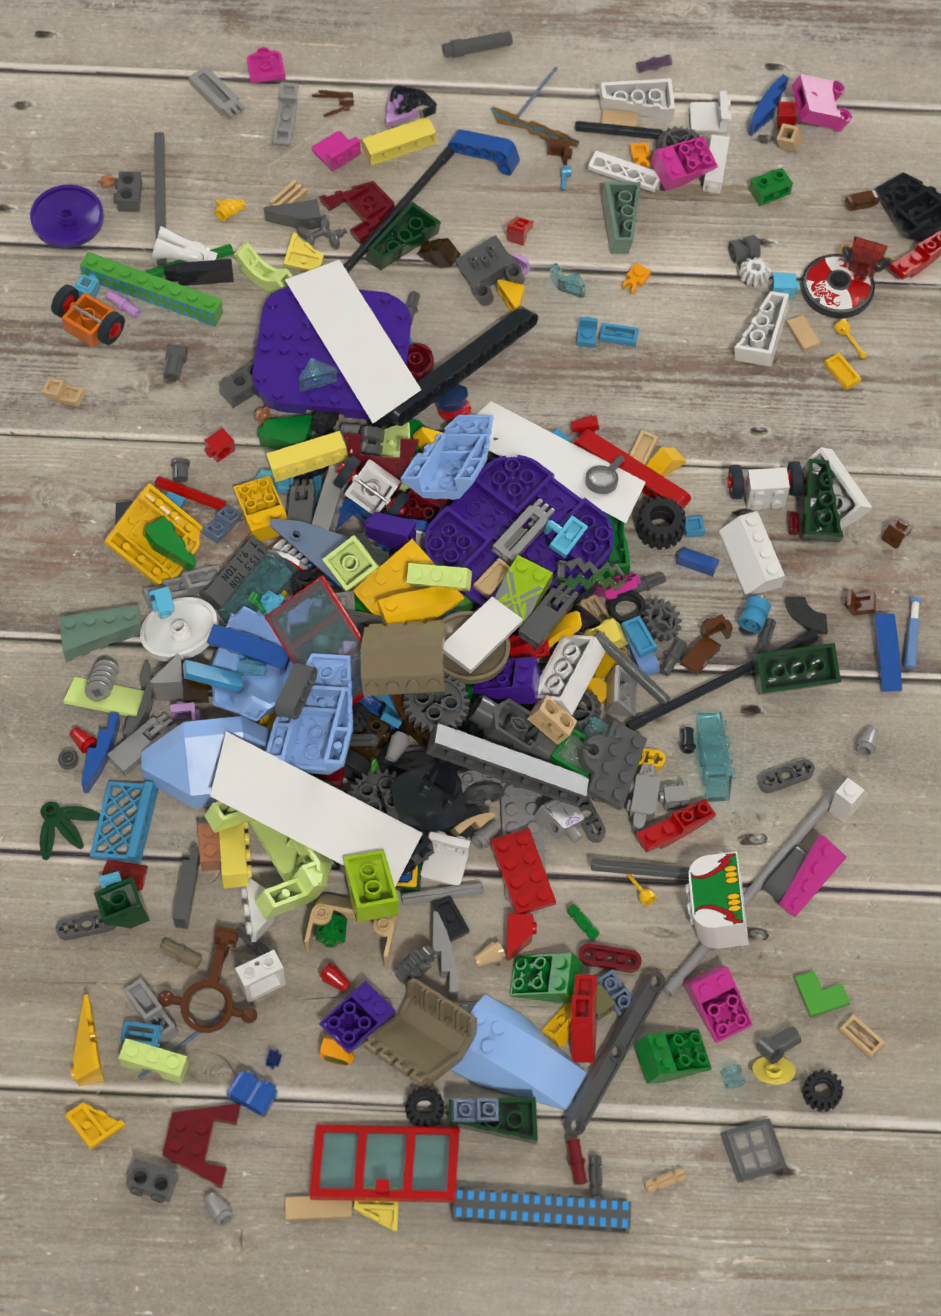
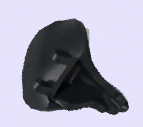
(430, 796)

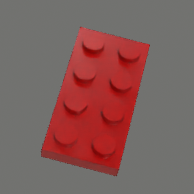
(523, 872)

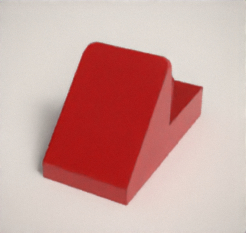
(518, 230)

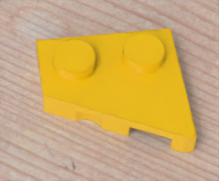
(92, 1125)

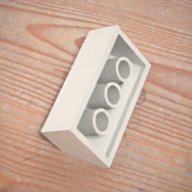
(850, 500)
(752, 554)
(570, 670)

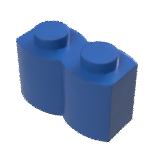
(252, 1093)

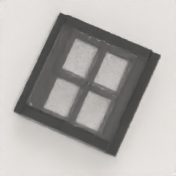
(753, 1150)

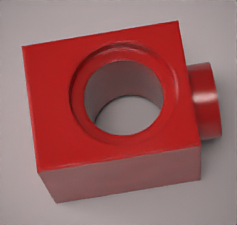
(786, 114)
(219, 445)

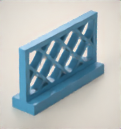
(141, 821)

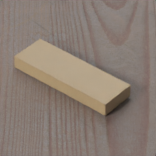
(305, 1209)

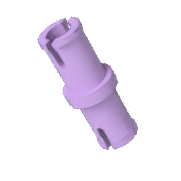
(123, 304)

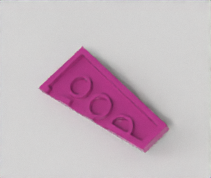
(813, 873)

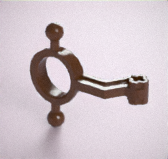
(225, 938)

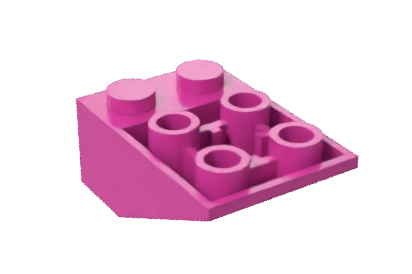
(683, 162)
(718, 1002)

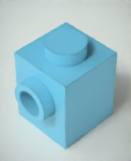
(785, 283)

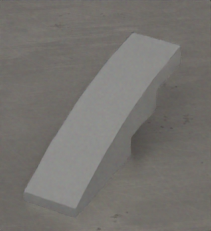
(187, 585)
(444, 950)

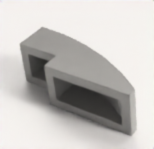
(150, 1010)

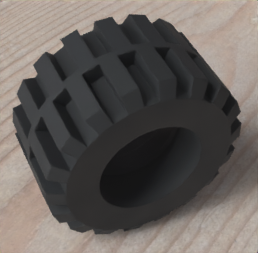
(664, 510)

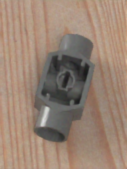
(509, 727)

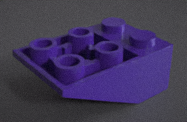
(516, 681)
(357, 1017)

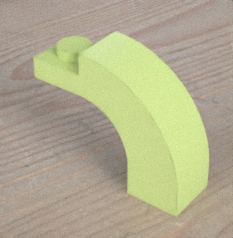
(258, 271)

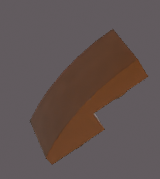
(700, 654)

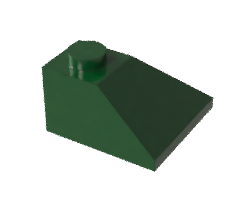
(122, 904)

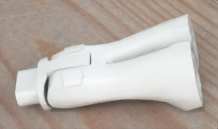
(176, 247)

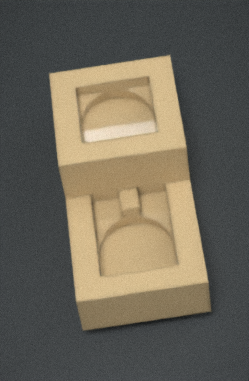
(61, 392)
(475, 821)

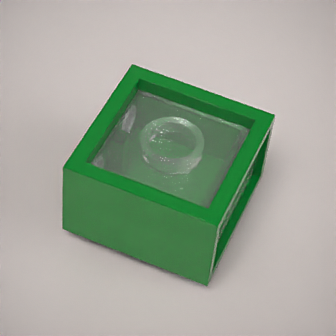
(568, 752)

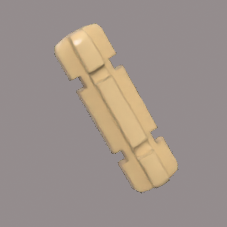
(665, 1180)

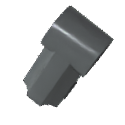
(175, 358)
(774, 1047)

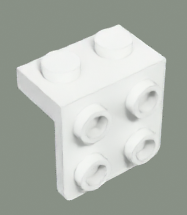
(711, 115)
(449, 859)

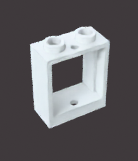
(260, 979)

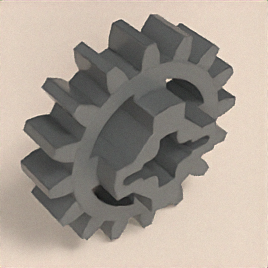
(661, 620)
(415, 964)

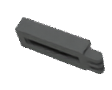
(299, 508)
(544, 618)
(186, 890)

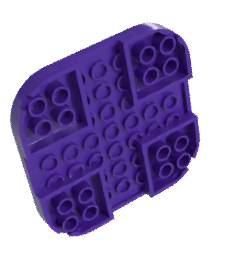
(290, 341)
(496, 499)

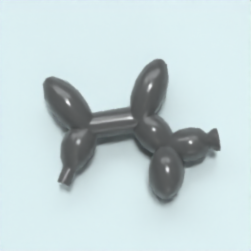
(324, 225)

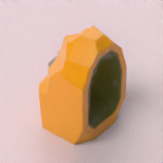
(334, 1053)

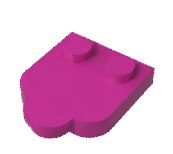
(265, 66)
(631, 583)

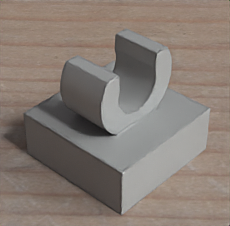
(347, 599)

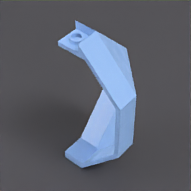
(258, 692)
(188, 756)

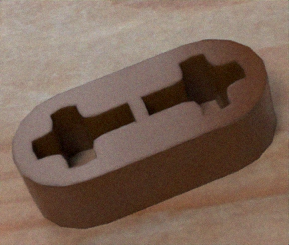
(862, 200)

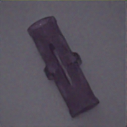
(654, 63)

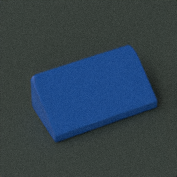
(697, 561)

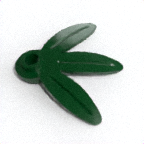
(67, 830)

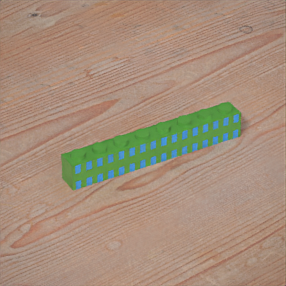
(153, 289)

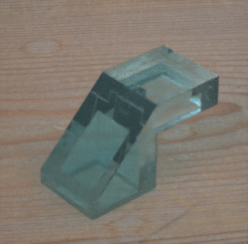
(569, 284)

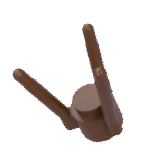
(345, 99)

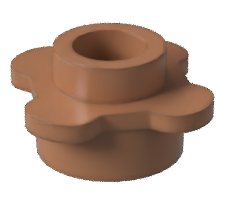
(107, 181)
(262, 414)

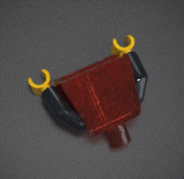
(865, 257)

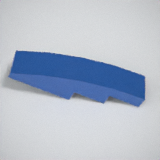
(766, 109)
(248, 646)
(888, 652)
(97, 757)

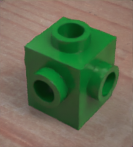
(333, 932)

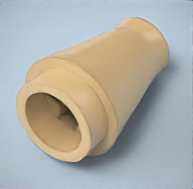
(490, 954)

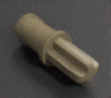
(181, 954)

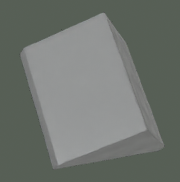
(169, 681)
(621, 693)

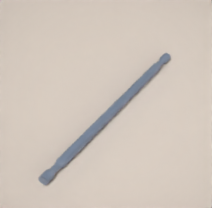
(537, 91)
(185, 1042)

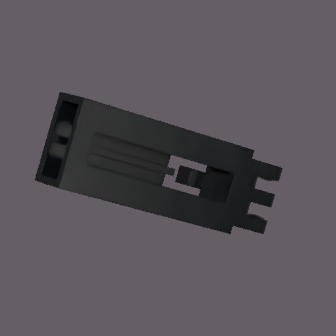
(200, 272)

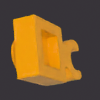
(641, 154)
(636, 276)

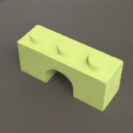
(439, 576)
(143, 1056)

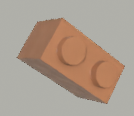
(209, 848)

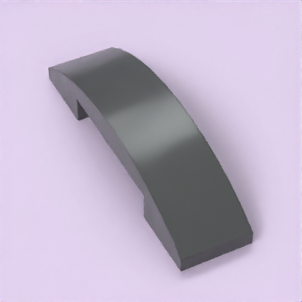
(145, 708)

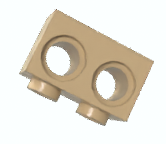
(552, 719)

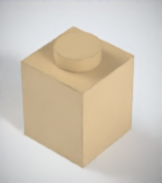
(789, 138)

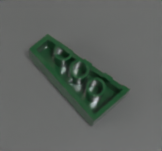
(820, 510)

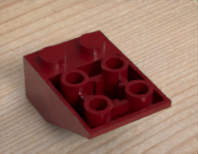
(423, 508)

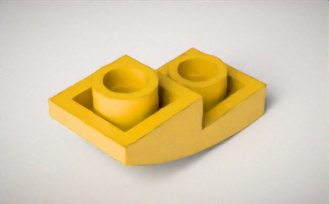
(568, 626)

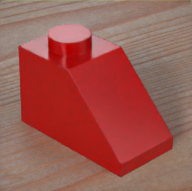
(519, 933)

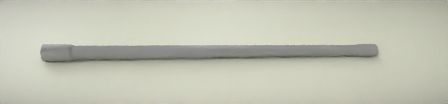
(679, 978)

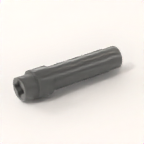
(460, 47)

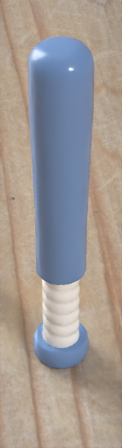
(912, 635)

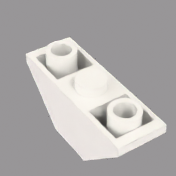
(256, 923)

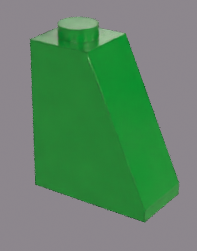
(285, 431)

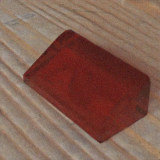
(127, 870)

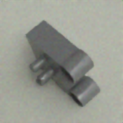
(486, 265)

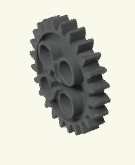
(446, 716)
(367, 785)

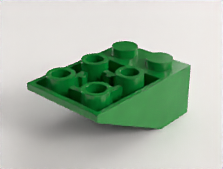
(545, 977)
(672, 1055)

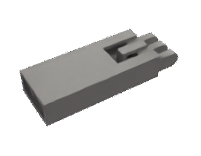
(213, 90)
(517, 538)
(128, 753)

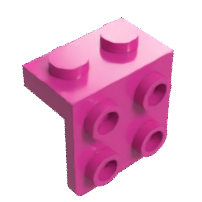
(337, 150)

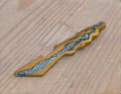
(533, 127)

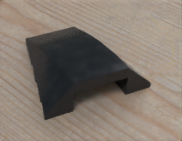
(912, 205)

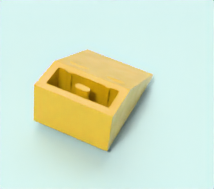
(259, 506)

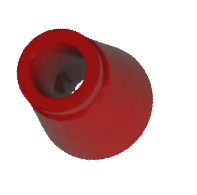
(588, 422)
(83, 739)
(334, 977)

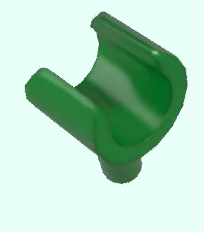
(255, 598)

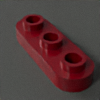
(619, 955)

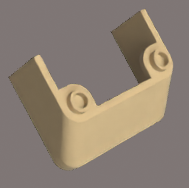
(342, 906)

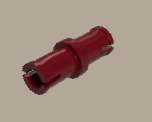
(576, 1161)

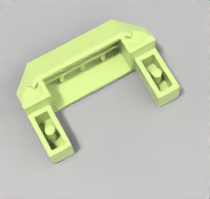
(301, 868)

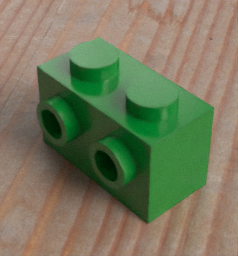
(770, 186)

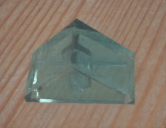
(316, 375)

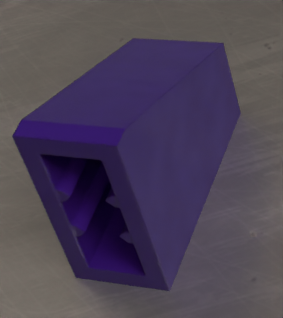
(390, 530)

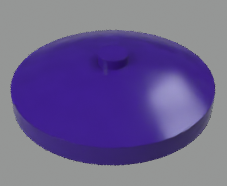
(66, 216)

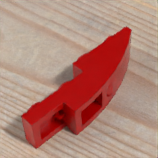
(919, 259)
(676, 827)
(583, 1018)

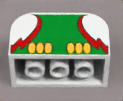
(717, 901)

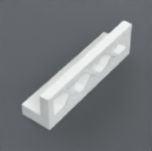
(624, 171)

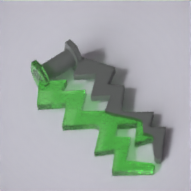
(596, 577)

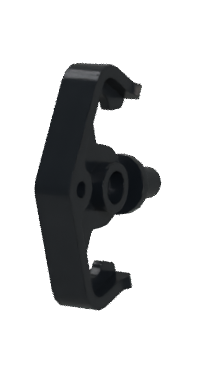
(413, 99)

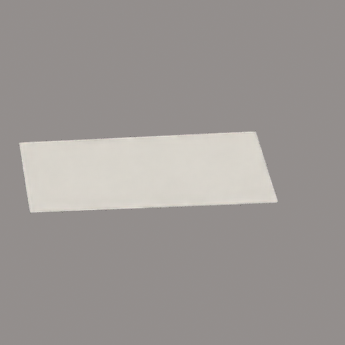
(354, 338)
(562, 458)
(307, 807)

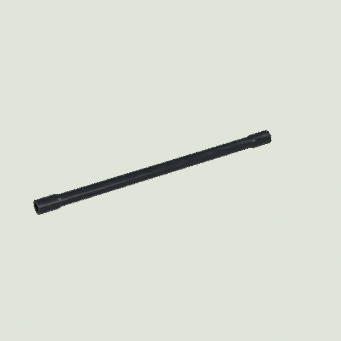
(441, 160)
(642, 720)

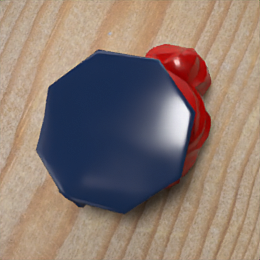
(454, 403)

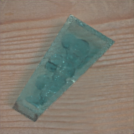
(268, 574)
(715, 756)

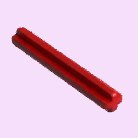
(190, 493)

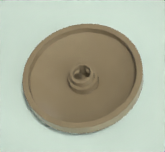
(487, 669)

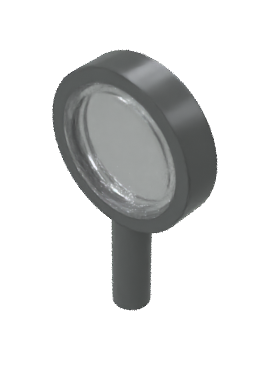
(603, 478)

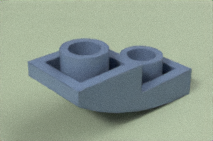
(222, 524)
(616, 991)
(475, 1110)

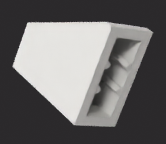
(714, 178)
(847, 800)

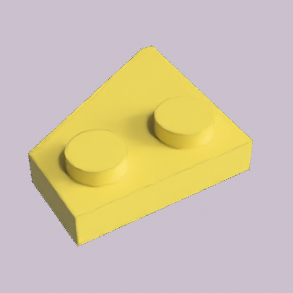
(302, 255)
(381, 1212)

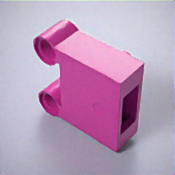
(817, 102)

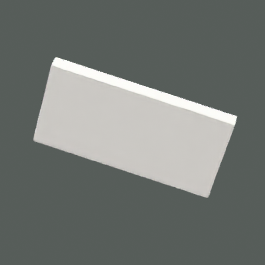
(481, 634)

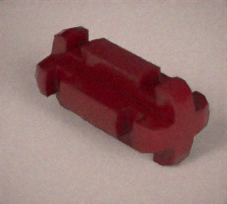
(793, 523)

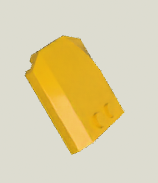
(130, 544)

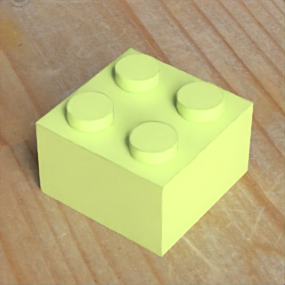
(351, 563)

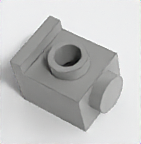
(675, 796)

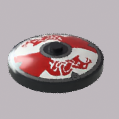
(833, 289)

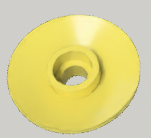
(774, 1074)

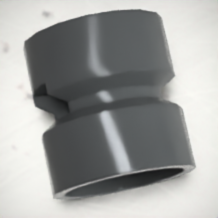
(745, 248)
(371, 440)

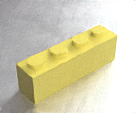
(399, 141)
(307, 456)
(235, 856)

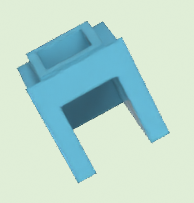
(88, 284)

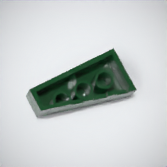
(402, 236)
(515, 1121)

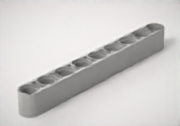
(332, 497)

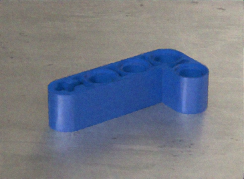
(487, 147)

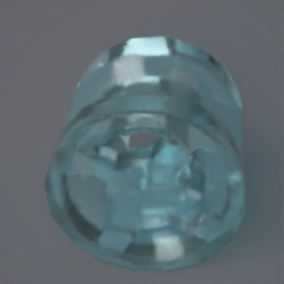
(733, 1076)

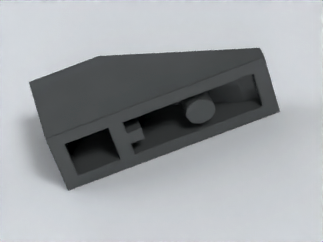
(295, 214)

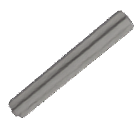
(441, 893)

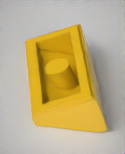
(559, 1027)

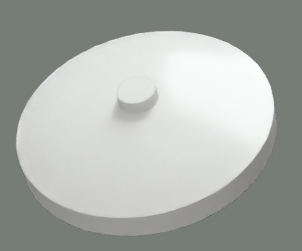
(181, 633)

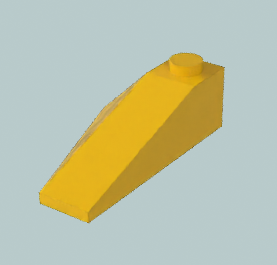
(418, 605)
(86, 1055)

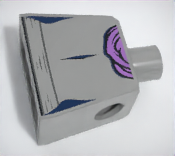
(560, 819)

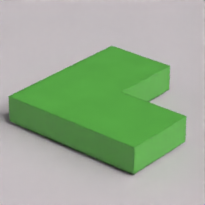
(818, 1000)

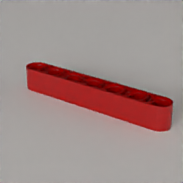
(655, 484)

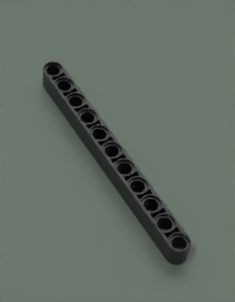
(465, 363)

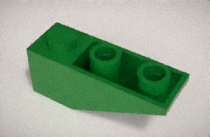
(164, 540)

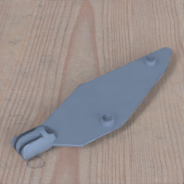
(312, 542)

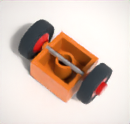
(87, 317)

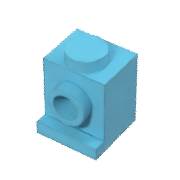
(162, 602)

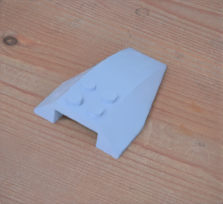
(453, 460)
(324, 729)
(518, 1058)

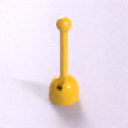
(843, 328)
(646, 895)

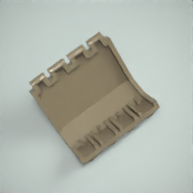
(403, 658)
(425, 1036)

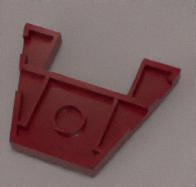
(367, 202)
(393, 465)
(190, 1139)

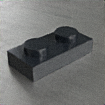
(451, 918)

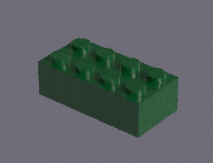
(796, 669)

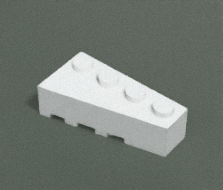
(646, 97)
(763, 335)

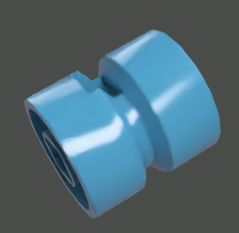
(754, 614)

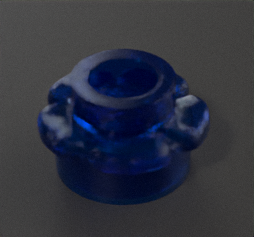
(273, 1059)

